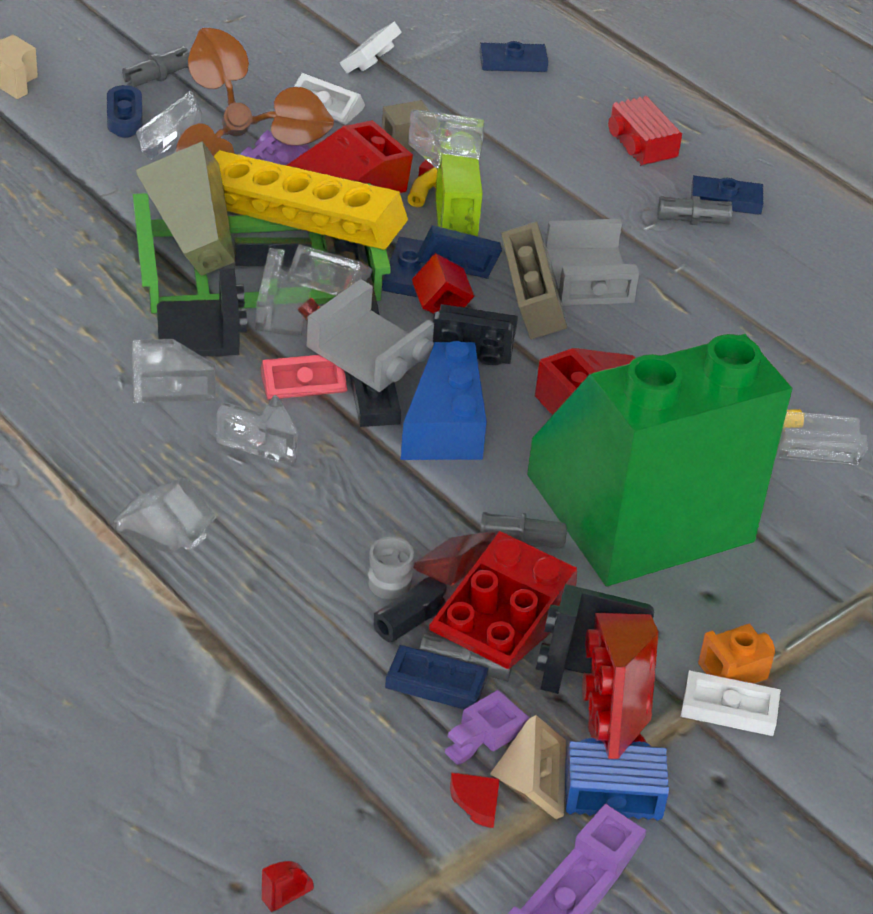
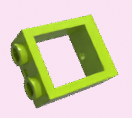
(458, 194)

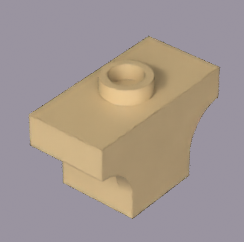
(17, 65)

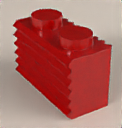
(644, 130)

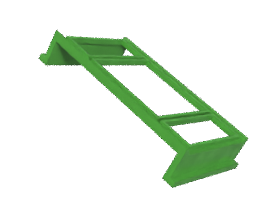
(148, 228)

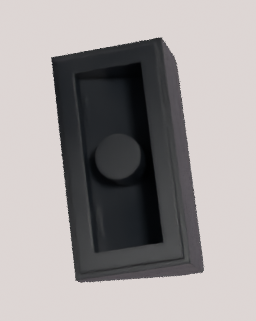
(254, 250)

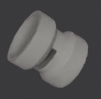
(390, 567)

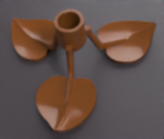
(221, 59)

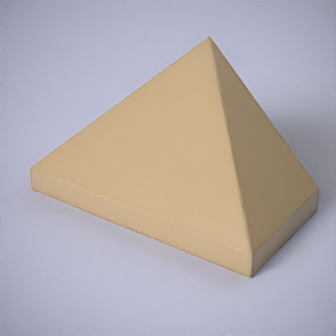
(536, 766)

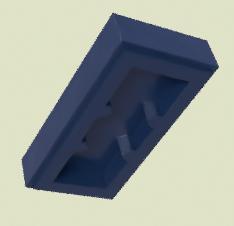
(513, 57)
(745, 196)
(468, 251)
(404, 267)
(436, 677)

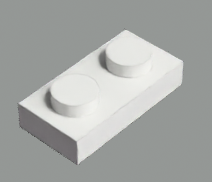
(378, 44)
(731, 703)

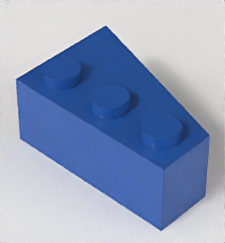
(447, 408)

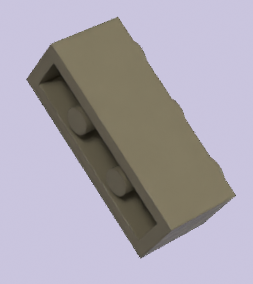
(533, 280)

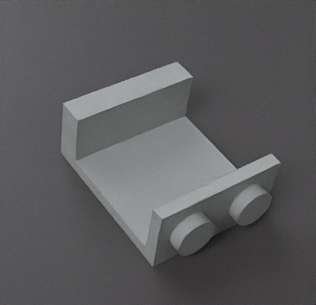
(589, 262)
(365, 342)

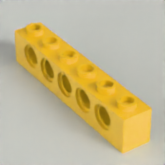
(311, 200)

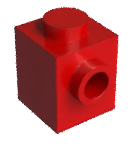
(442, 283)

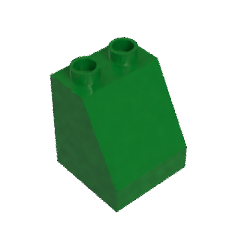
(664, 456)

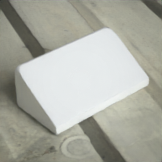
(338, 101)

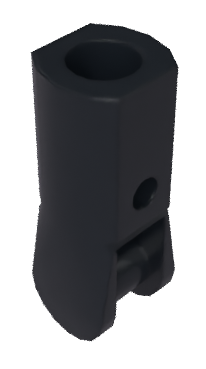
(410, 609)

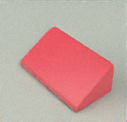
(301, 377)

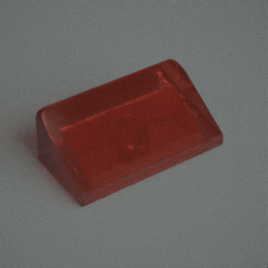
(454, 557)

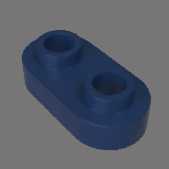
(124, 110)

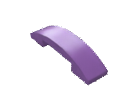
(590, 868)

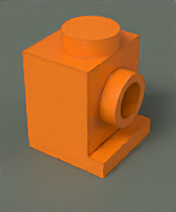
(738, 654)

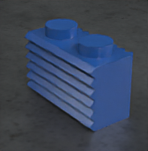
(630, 785)

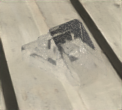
(169, 125)
(441, 134)
(262, 434)

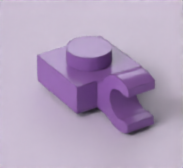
(488, 721)

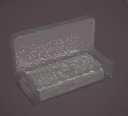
(279, 299)
(822, 438)

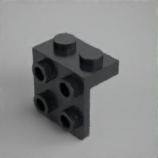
(207, 325)
(490, 331)
(569, 629)

